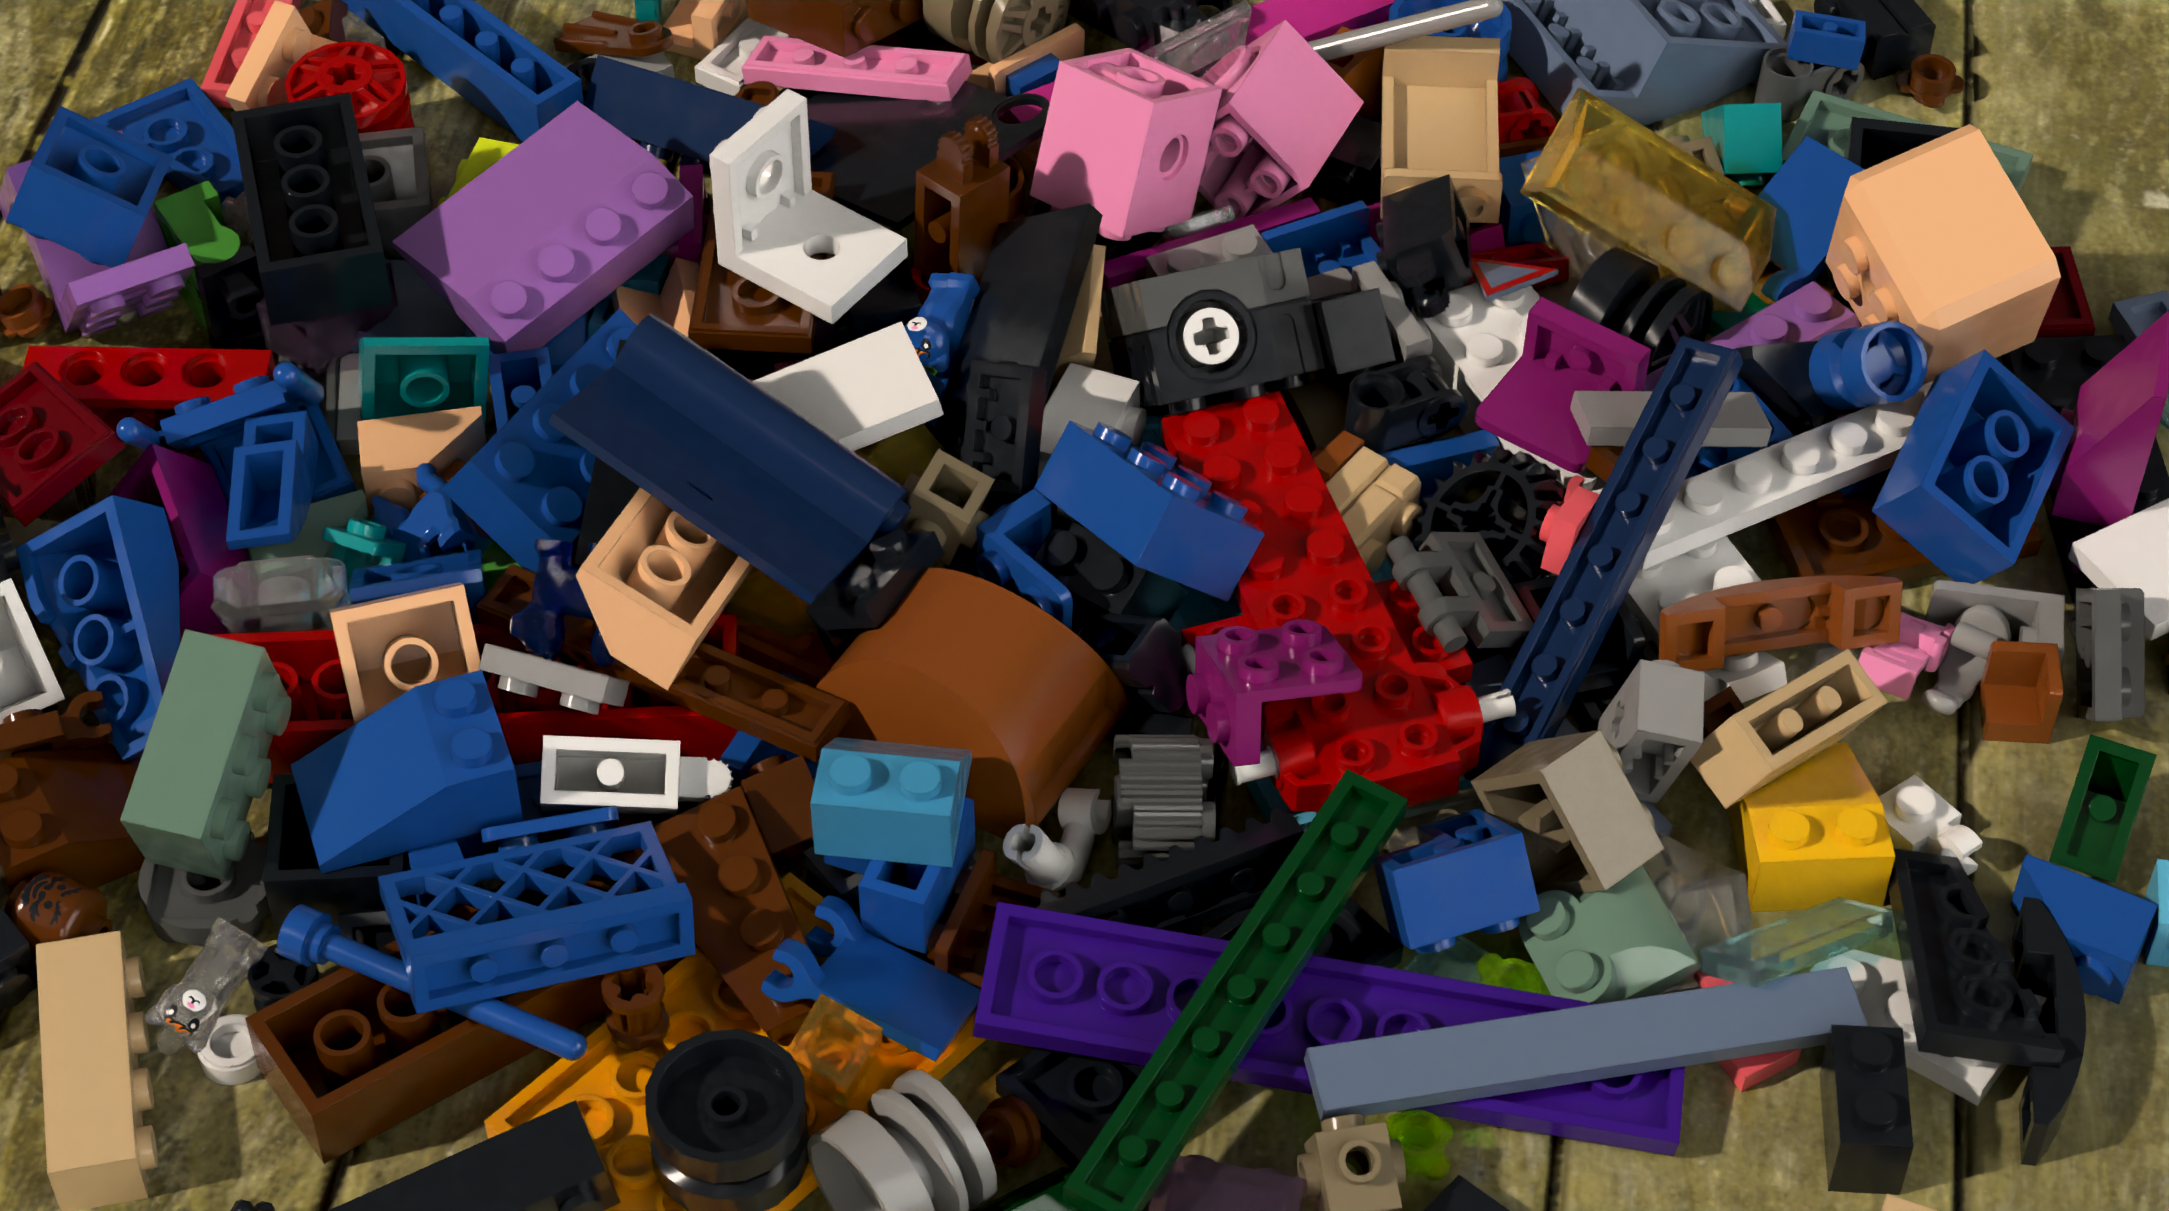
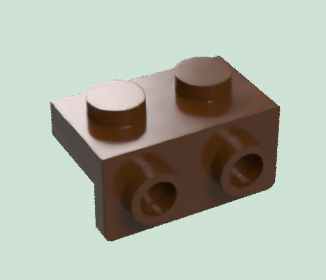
(964, 940)

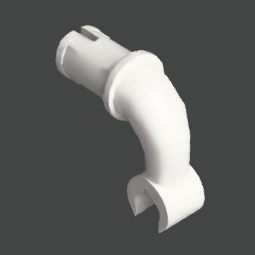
(1054, 863)

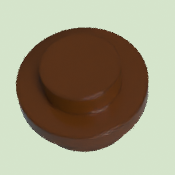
(1010, 1131)

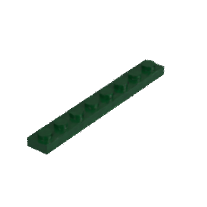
(1236, 999)

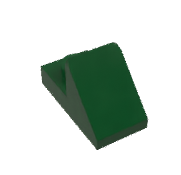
(2102, 808)

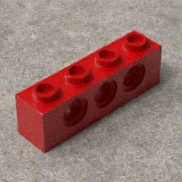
(148, 380)

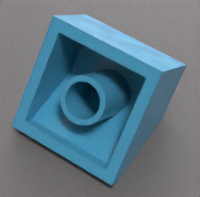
(889, 801)

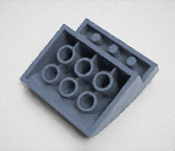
(1640, 53)

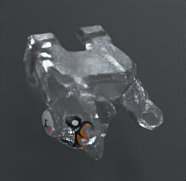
(209, 985)

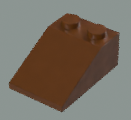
(65, 816)

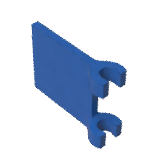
(1807, 204)
(876, 980)

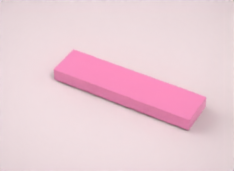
(869, 72)

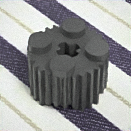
(1160, 795)

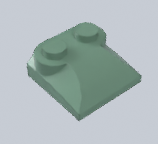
(1607, 942)

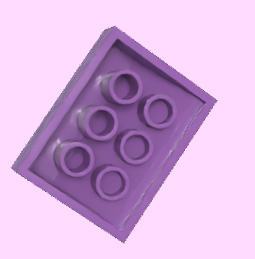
(548, 230)

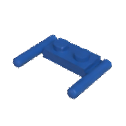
(204, 421)

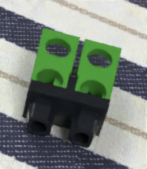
(225, 275)

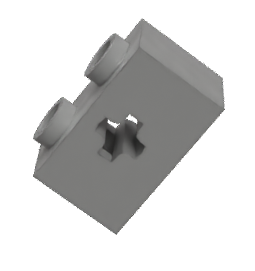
(1656, 724)

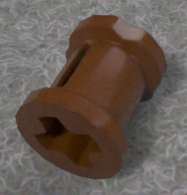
(645, 1012)

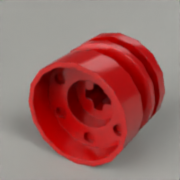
(365, 71)

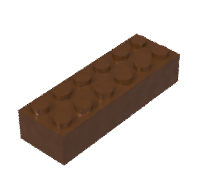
(361, 1060)

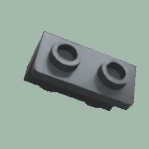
(2110, 653)

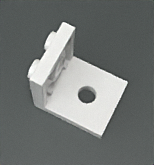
(775, 221)

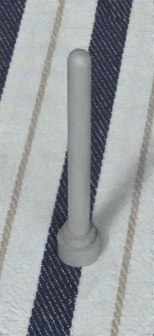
(1406, 28)

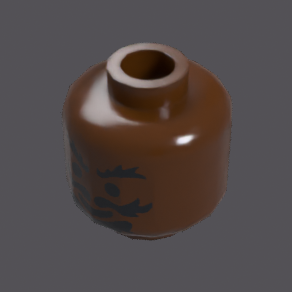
(56, 909)

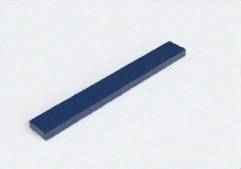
(1611, 547)

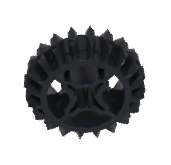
(1494, 501)

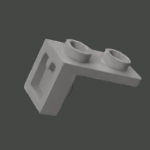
(2030, 614)

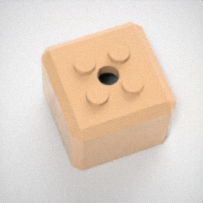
(1944, 250)

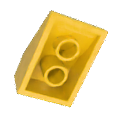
(1814, 836)

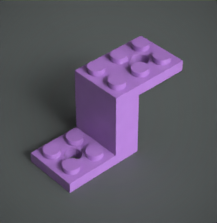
(95, 295)

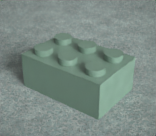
(206, 755)

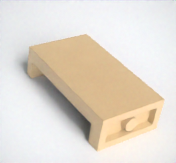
(1443, 119)

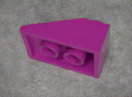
(2114, 432)

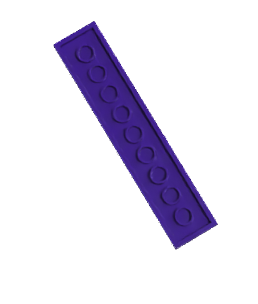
(1122, 986)

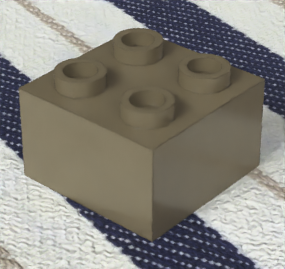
(1573, 810)

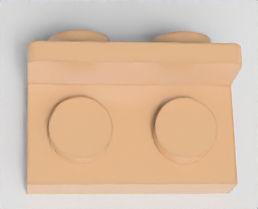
(275, 49)

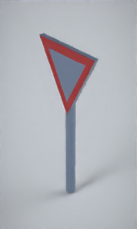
(1503, 278)

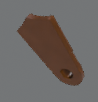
(614, 35)

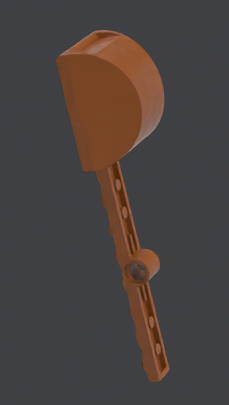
(963, 672)

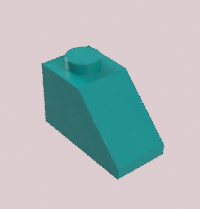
(1746, 140)

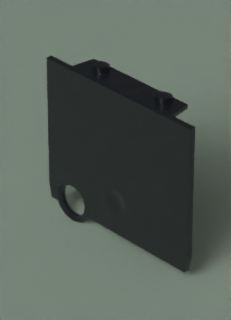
(888, 139)

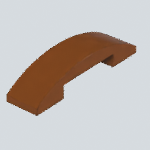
(1780, 615)

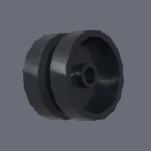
(727, 1122)

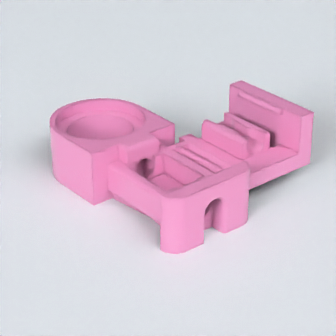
(1898, 664)

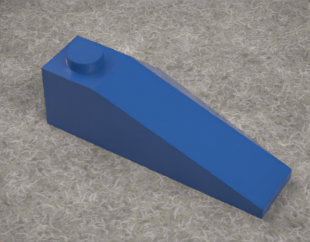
(114, 605)

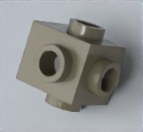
(947, 502)
(1368, 1149)

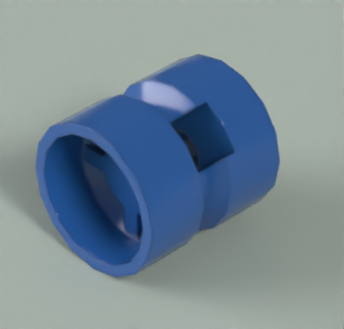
(1868, 365)

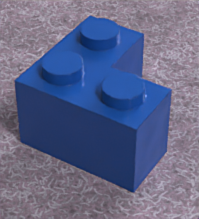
(1458, 880)
(908, 899)

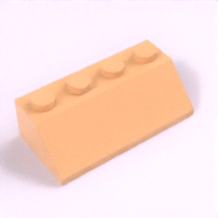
(658, 587)

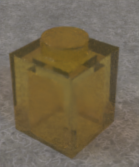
(835, 1049)

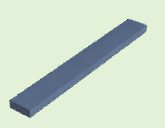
(1580, 1044)

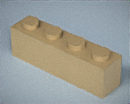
(93, 1072)

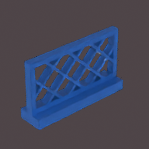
(544, 941)

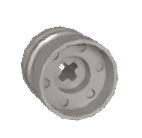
(904, 1155)

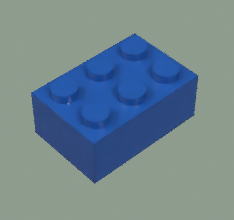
(1974, 469)
(1149, 509)

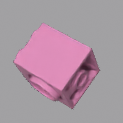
(1273, 121)
(1125, 141)

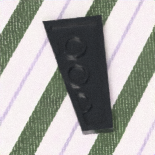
(1958, 973)

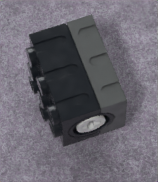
(1214, 332)

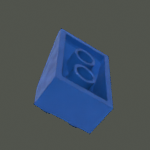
(409, 776)

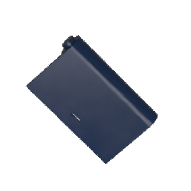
(733, 460)

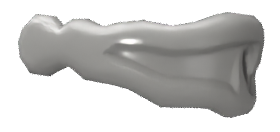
(1966, 657)

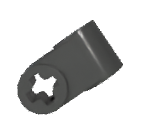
(1794, 81)

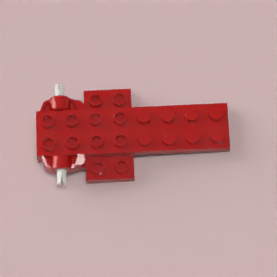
(1411, 717)

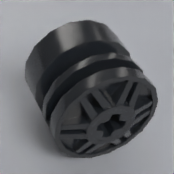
(1635, 302)

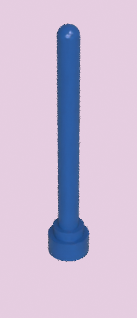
(312, 938)

